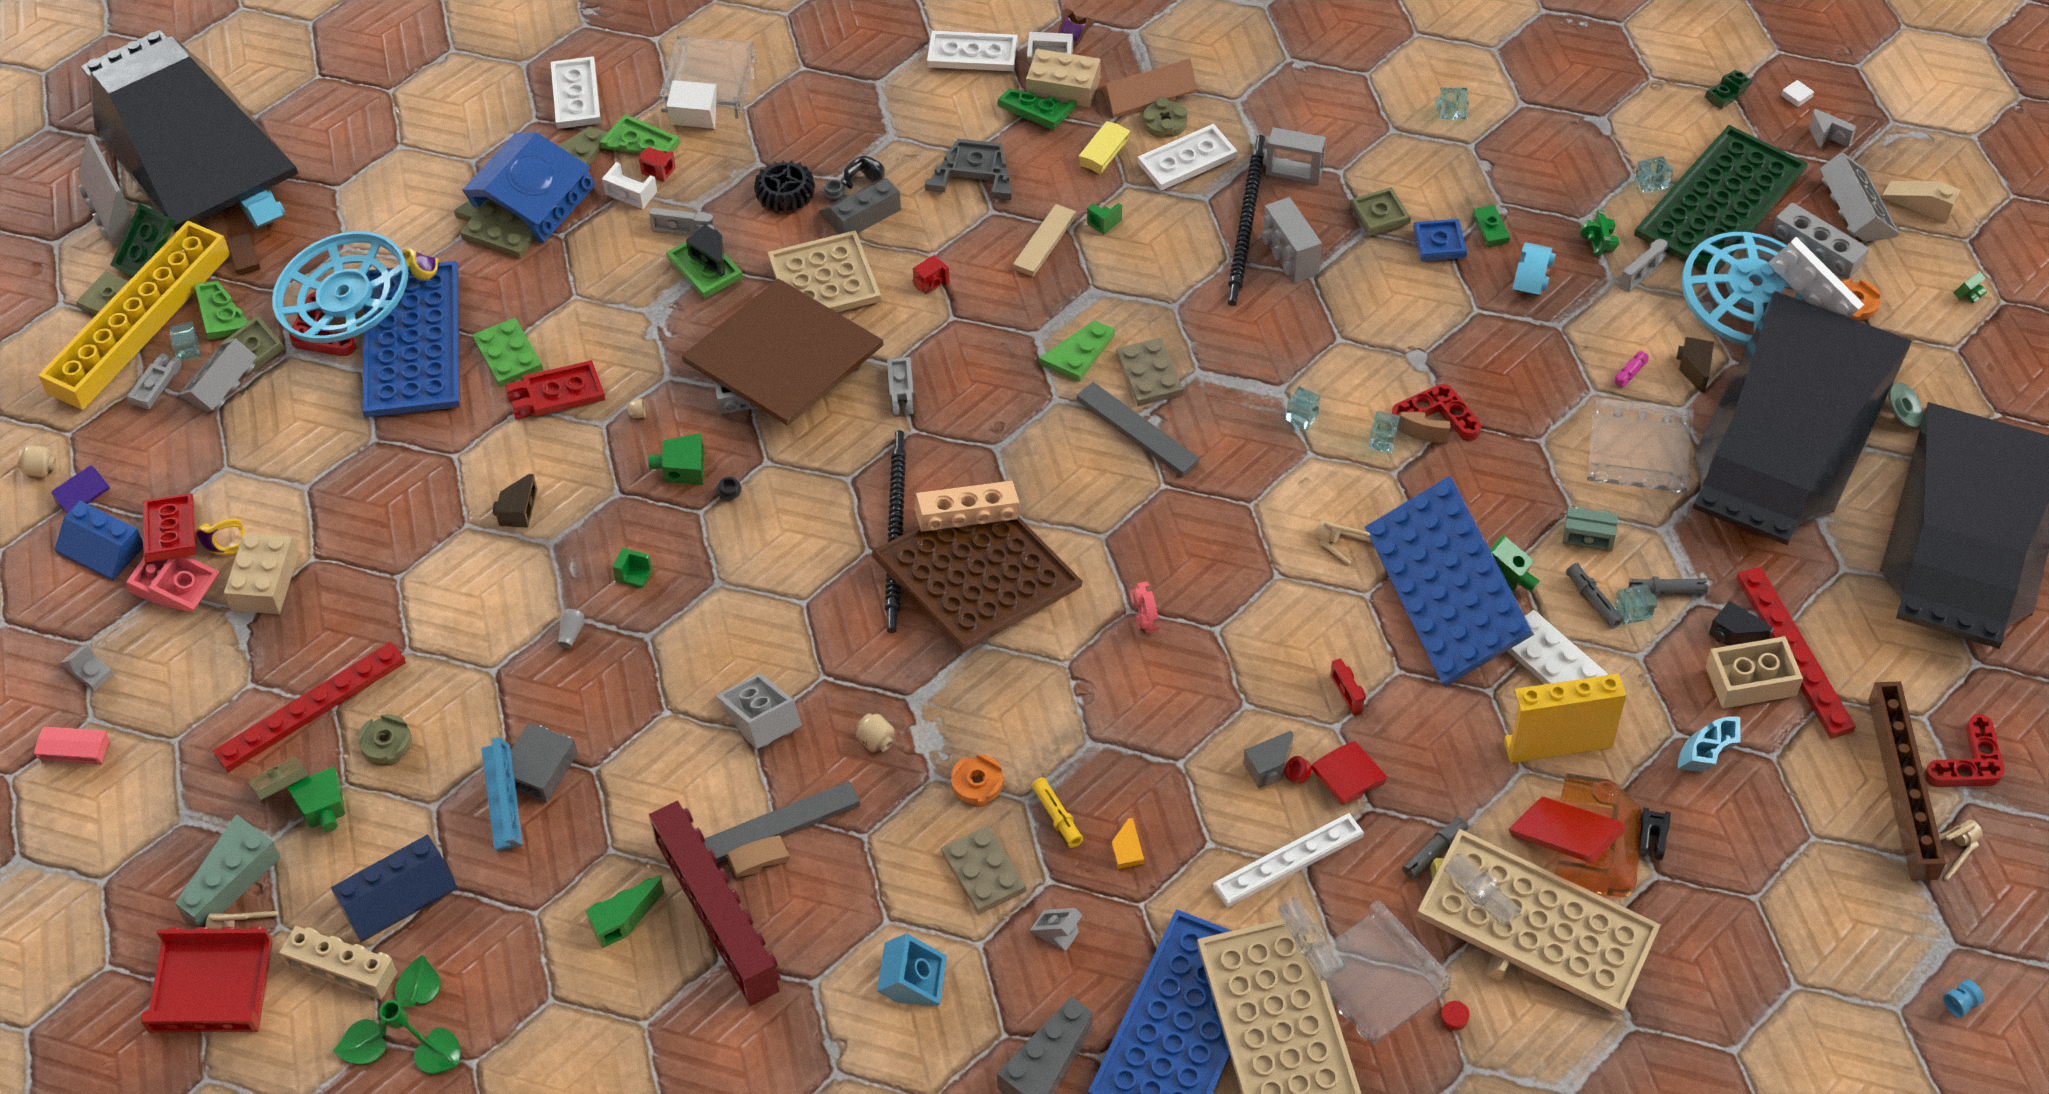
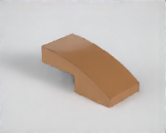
(1416, 426)
(757, 854)

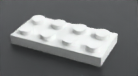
(972, 51)
(575, 92)
(1187, 157)
(1813, 279)
(1552, 655)

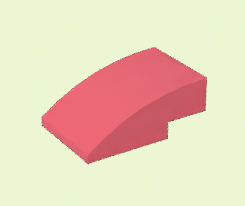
(172, 582)

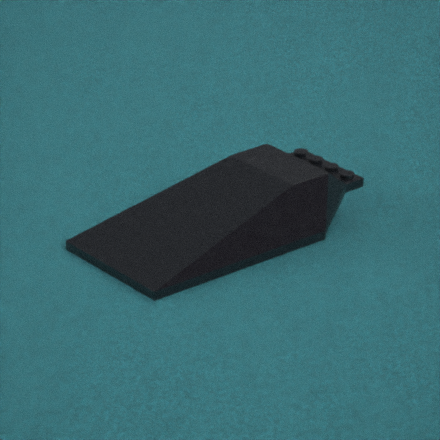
(180, 130)
(1794, 417)
(1970, 526)

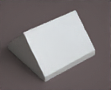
(692, 104)

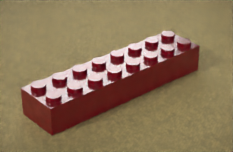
(715, 903)

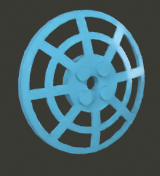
(341, 281)
(1736, 281)

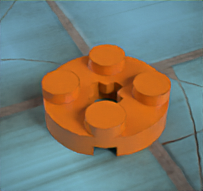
(1868, 296)
(977, 793)

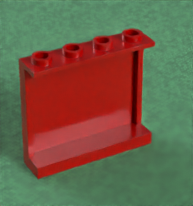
(209, 980)

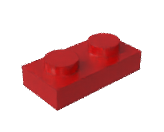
(1350, 691)

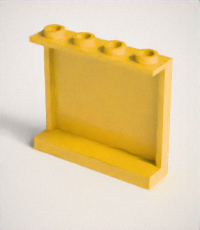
(1566, 718)

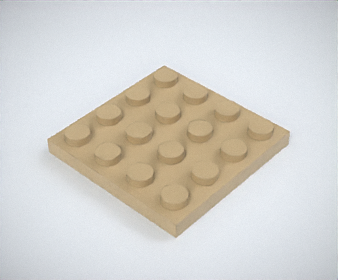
(829, 271)

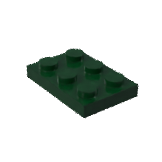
(142, 239)

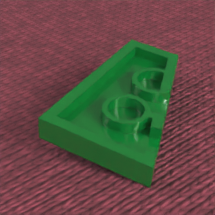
(1042, 111)

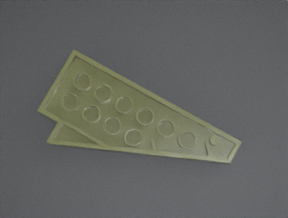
(501, 229)

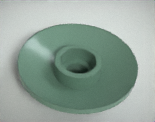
(1905, 405)

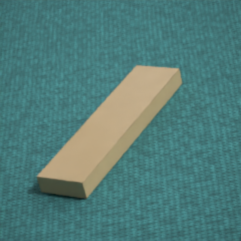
(1044, 240)

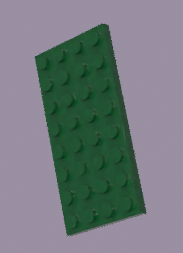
(1721, 193)

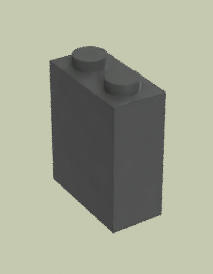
(541, 761)

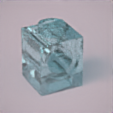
(1452, 103)
(1653, 174)
(185, 341)
(1303, 408)
(1384, 431)
(1635, 604)

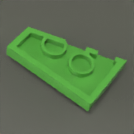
(635, 136)
(218, 311)
(1079, 351)

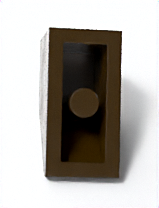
(1695, 361)
(516, 503)

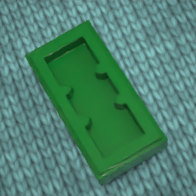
(1491, 225)

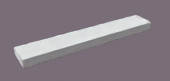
(1288, 860)

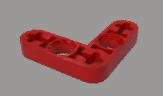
(340, 348)
(1444, 406)
(1975, 766)

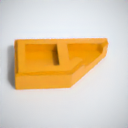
(1127, 846)

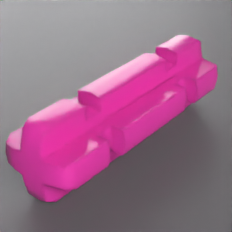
(1631, 368)

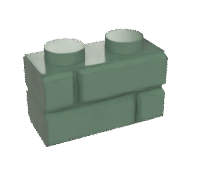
(1590, 528)

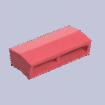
(71, 745)

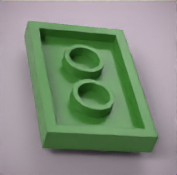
(700, 277)
(507, 352)

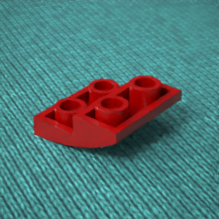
(1348, 772)

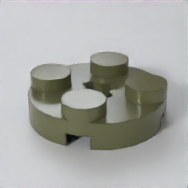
(1165, 109)
(389, 751)

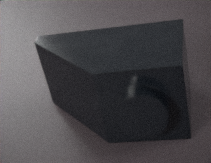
(707, 249)
(1738, 626)

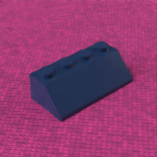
(394, 888)

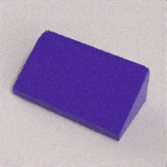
(81, 487)

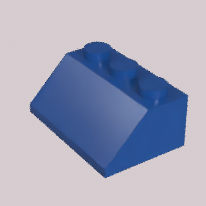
(98, 540)

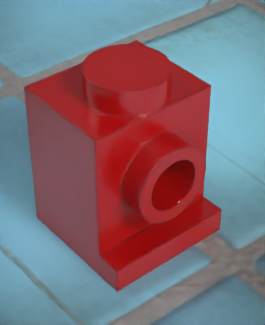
(656, 163)
(930, 274)

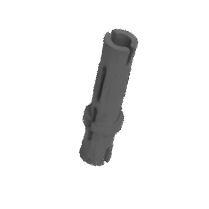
(1672, 586)
(1588, 588)
(1441, 841)

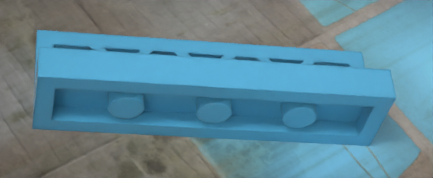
(501, 795)

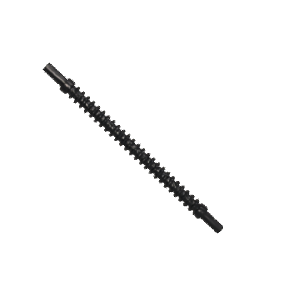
(1246, 221)
(895, 523)

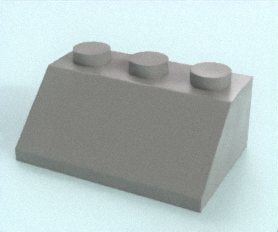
(219, 376)

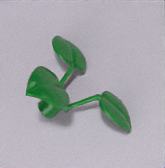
(364, 1041)

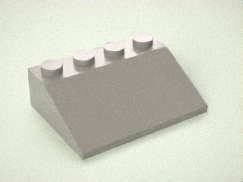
(103, 194)

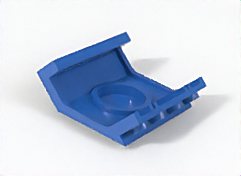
(533, 182)

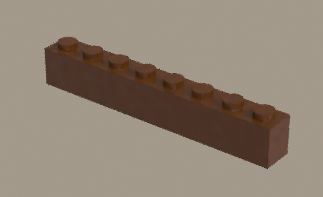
(1906, 781)

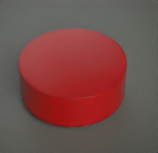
(1297, 769)
(1455, 1015)

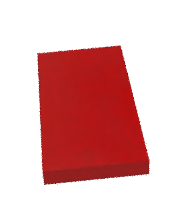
(169, 527)
(1567, 829)

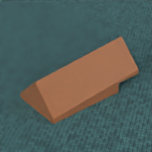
(1142, 89)

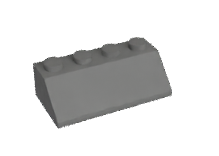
(1857, 199)

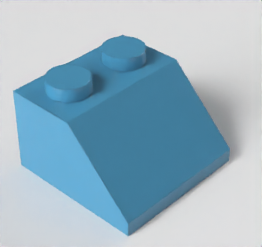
(911, 971)

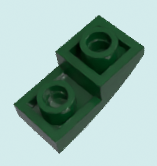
(1729, 89)

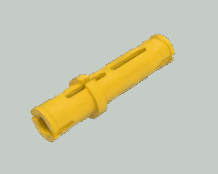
(1062, 820)

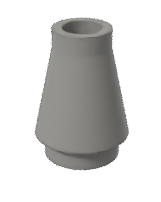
(570, 626)

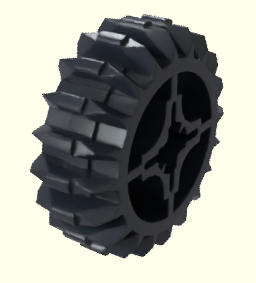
(784, 186)

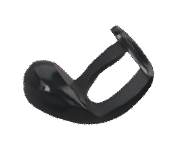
(869, 167)

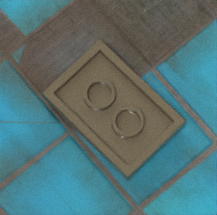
(1149, 371)
(983, 869)

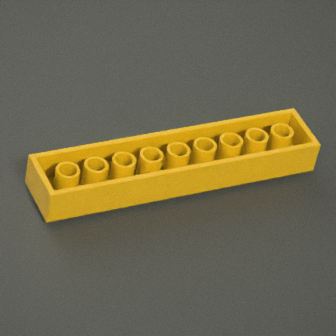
(134, 315)

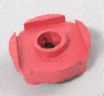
(1146, 607)

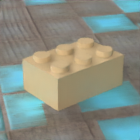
(1064, 77)
(261, 573)
(1754, 672)

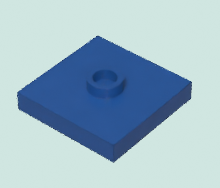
(1439, 240)

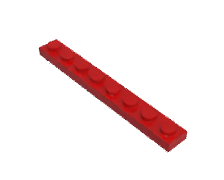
(1815, 683)
(309, 707)

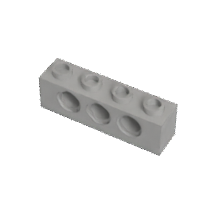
(1823, 240)

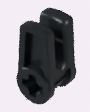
(1655, 824)

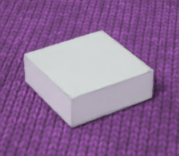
(1797, 93)

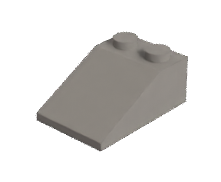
(760, 710)

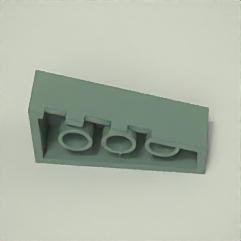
(227, 872)

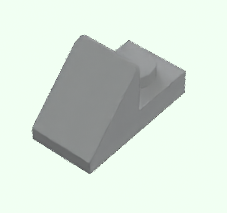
(1829, 127)
(87, 667)
(1057, 926)

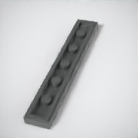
(1138, 429)
(785, 820)

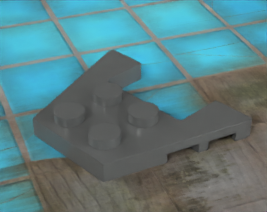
(976, 161)

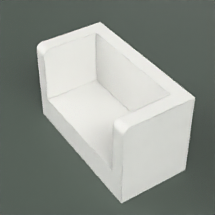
(1049, 41)
(627, 189)

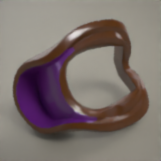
(1075, 26)

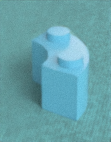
(262, 209)
(1533, 268)
(1703, 747)

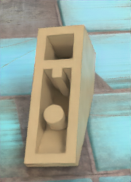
(1926, 197)

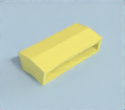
(1104, 147)

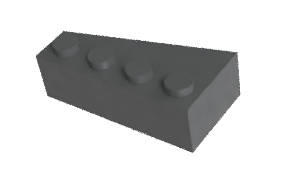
(1048, 1053)

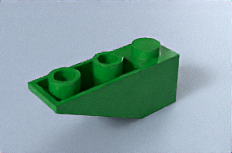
(620, 914)

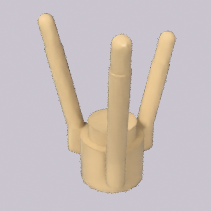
(1330, 532)
(1964, 835)
(218, 920)

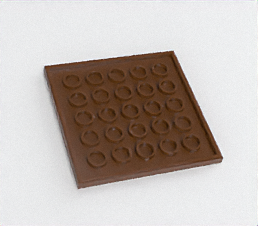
(977, 576)

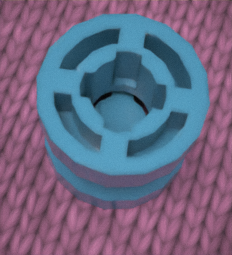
(1966, 996)

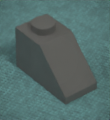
(1268, 759)

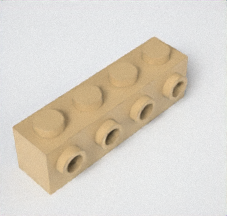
(338, 962)

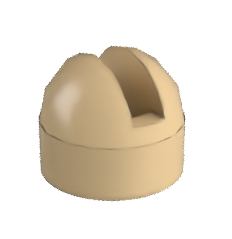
(637, 409)

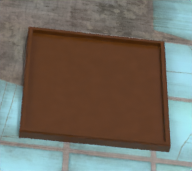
(782, 351)

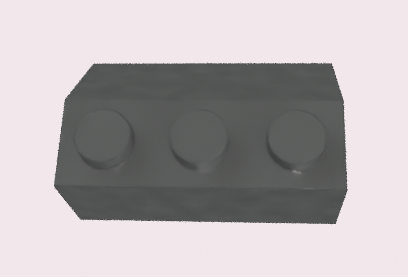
(863, 207)

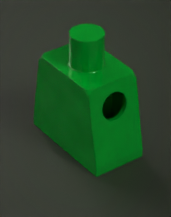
(681, 460)
(1514, 564)
(319, 799)

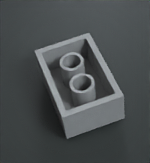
(1291, 240)

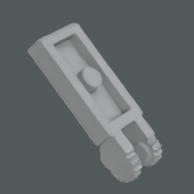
(678, 221)
(1644, 265)
(154, 381)
(900, 383)

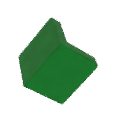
(1104, 218)
(632, 568)

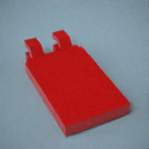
(555, 390)

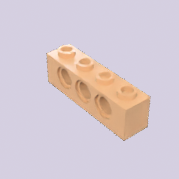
(966, 506)

